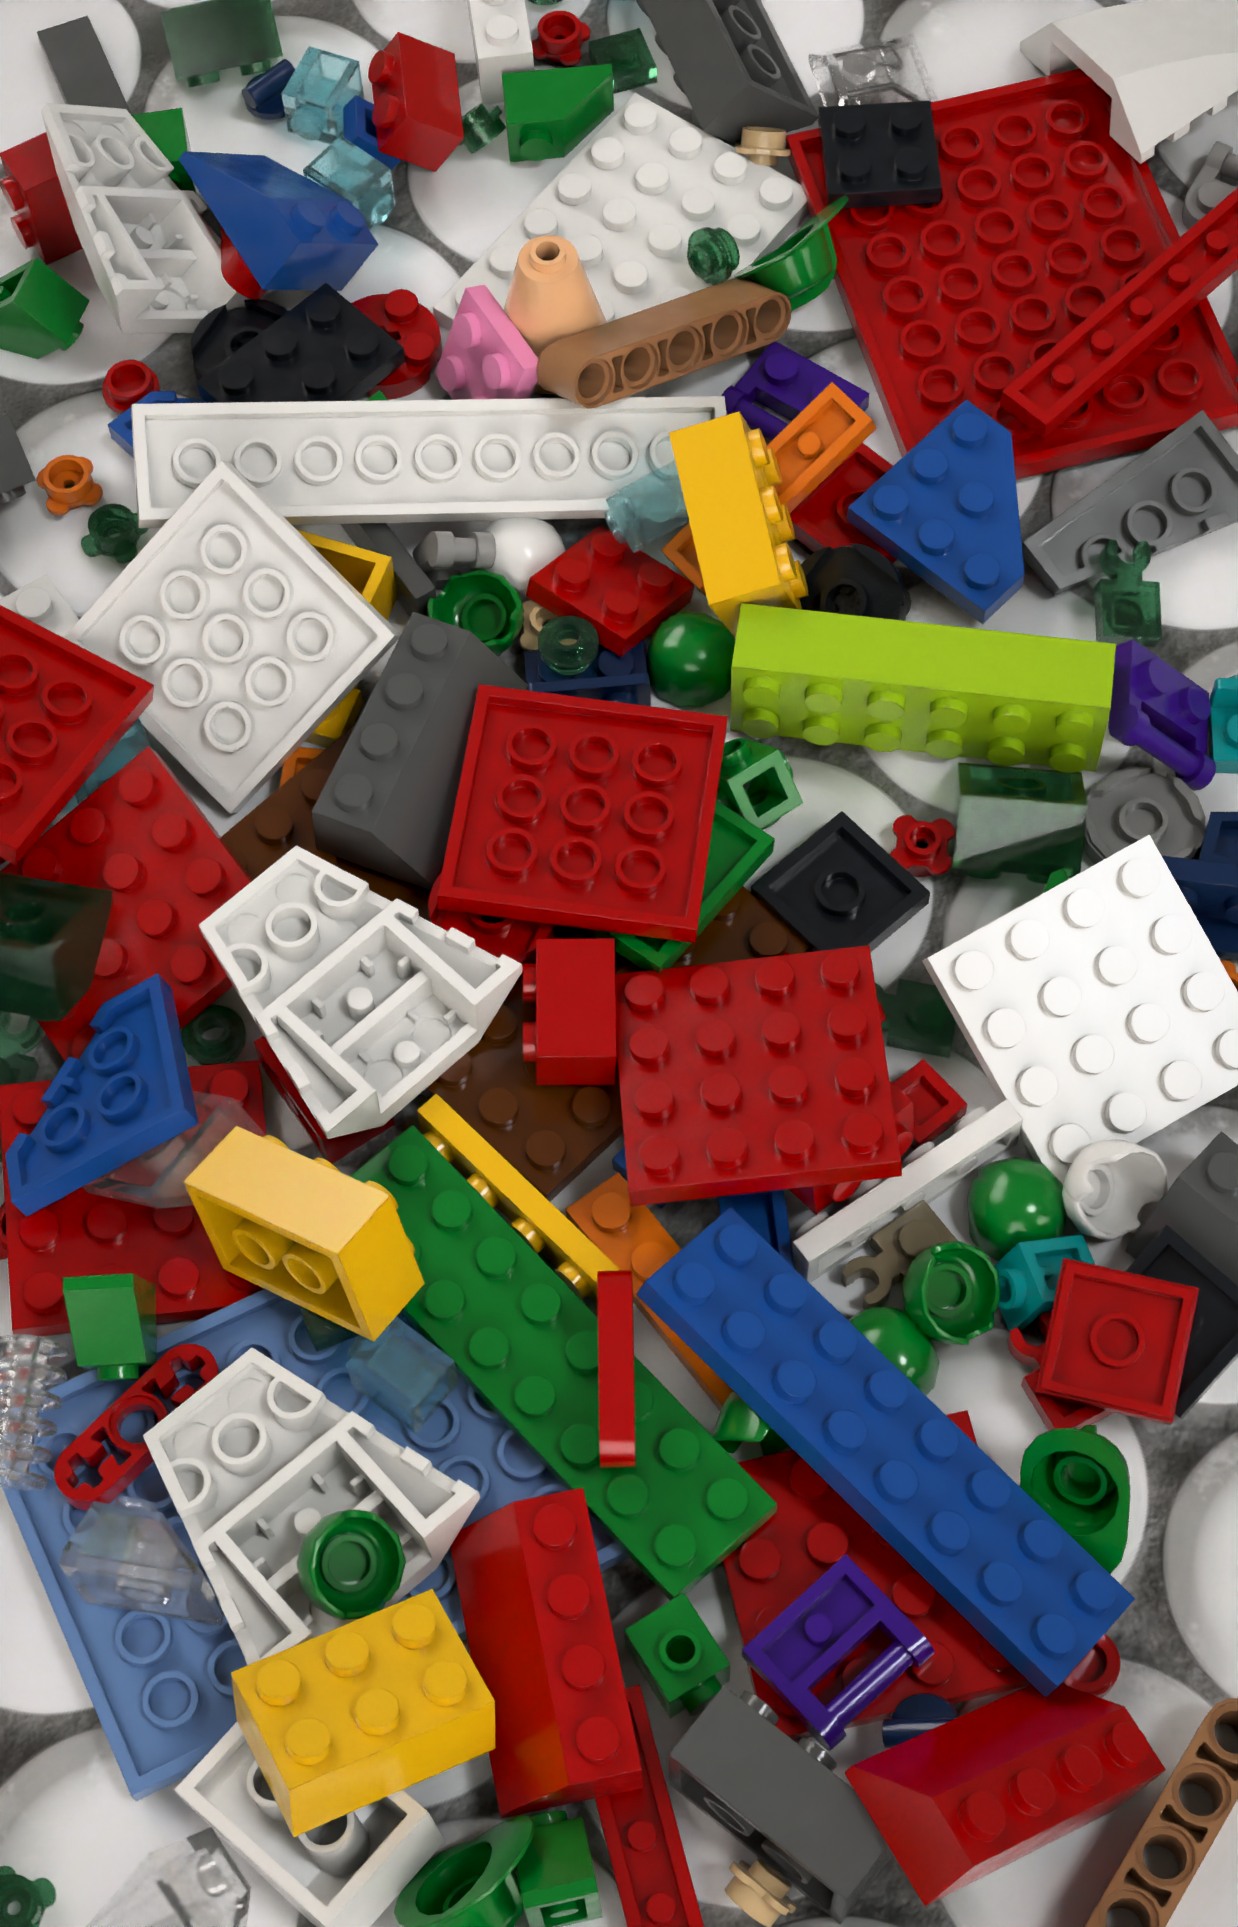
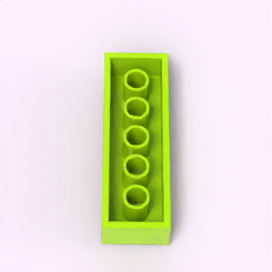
(921, 687)

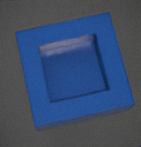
(361, 130)

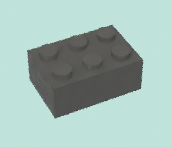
(780, 1800)

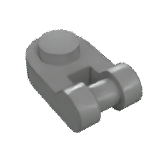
(1207, 188)
(446, 555)

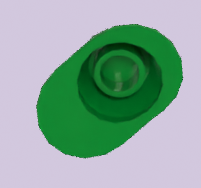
(801, 264)
(1083, 1487)
(470, 1882)

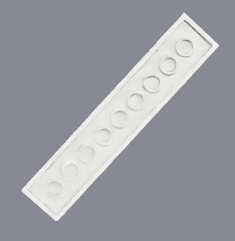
(410, 455)

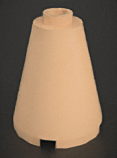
(550, 295)

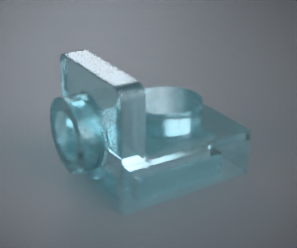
(647, 507)

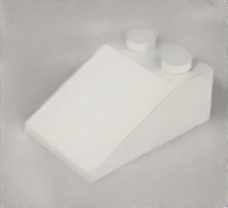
(330, 1874)

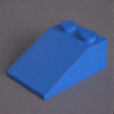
(282, 222)

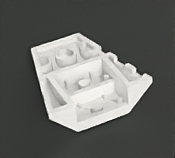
(1153, 58)
(135, 225)
(354, 988)
(261, 1464)

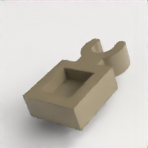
(895, 1249)

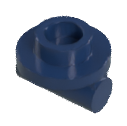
(264, 91)
(916, 1717)

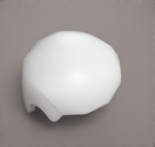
(523, 549)
(1112, 1187)

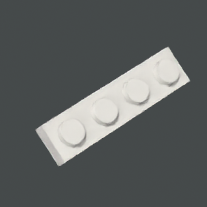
(925, 1176)

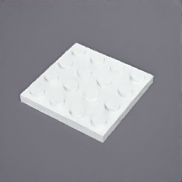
(236, 634)
(1096, 1007)

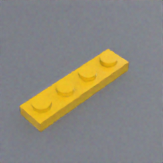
(514, 1196)

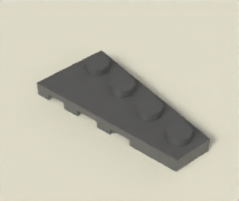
(1162, 497)

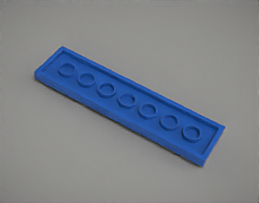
(887, 1450)

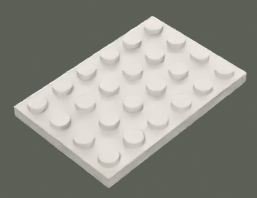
(634, 205)

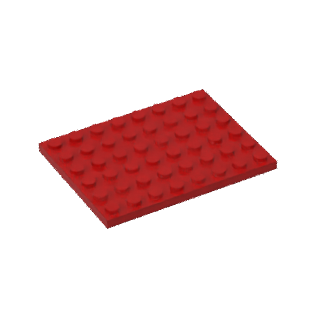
(1024, 246)

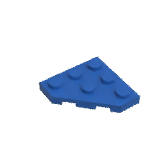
(952, 512)
(110, 1103)

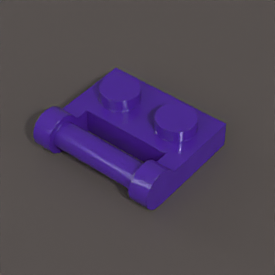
(785, 385)
(1161, 713)
(819, 1634)

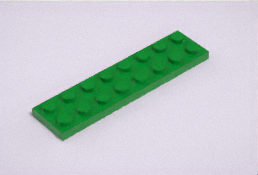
(535, 1363)

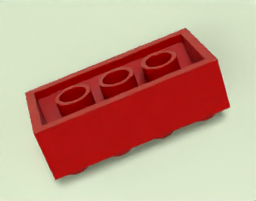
(546, 1654)
(1001, 1783)

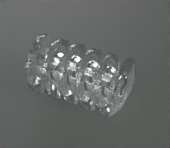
(22, 1397)

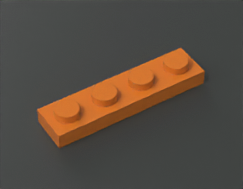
(805, 455)
(640, 1244)

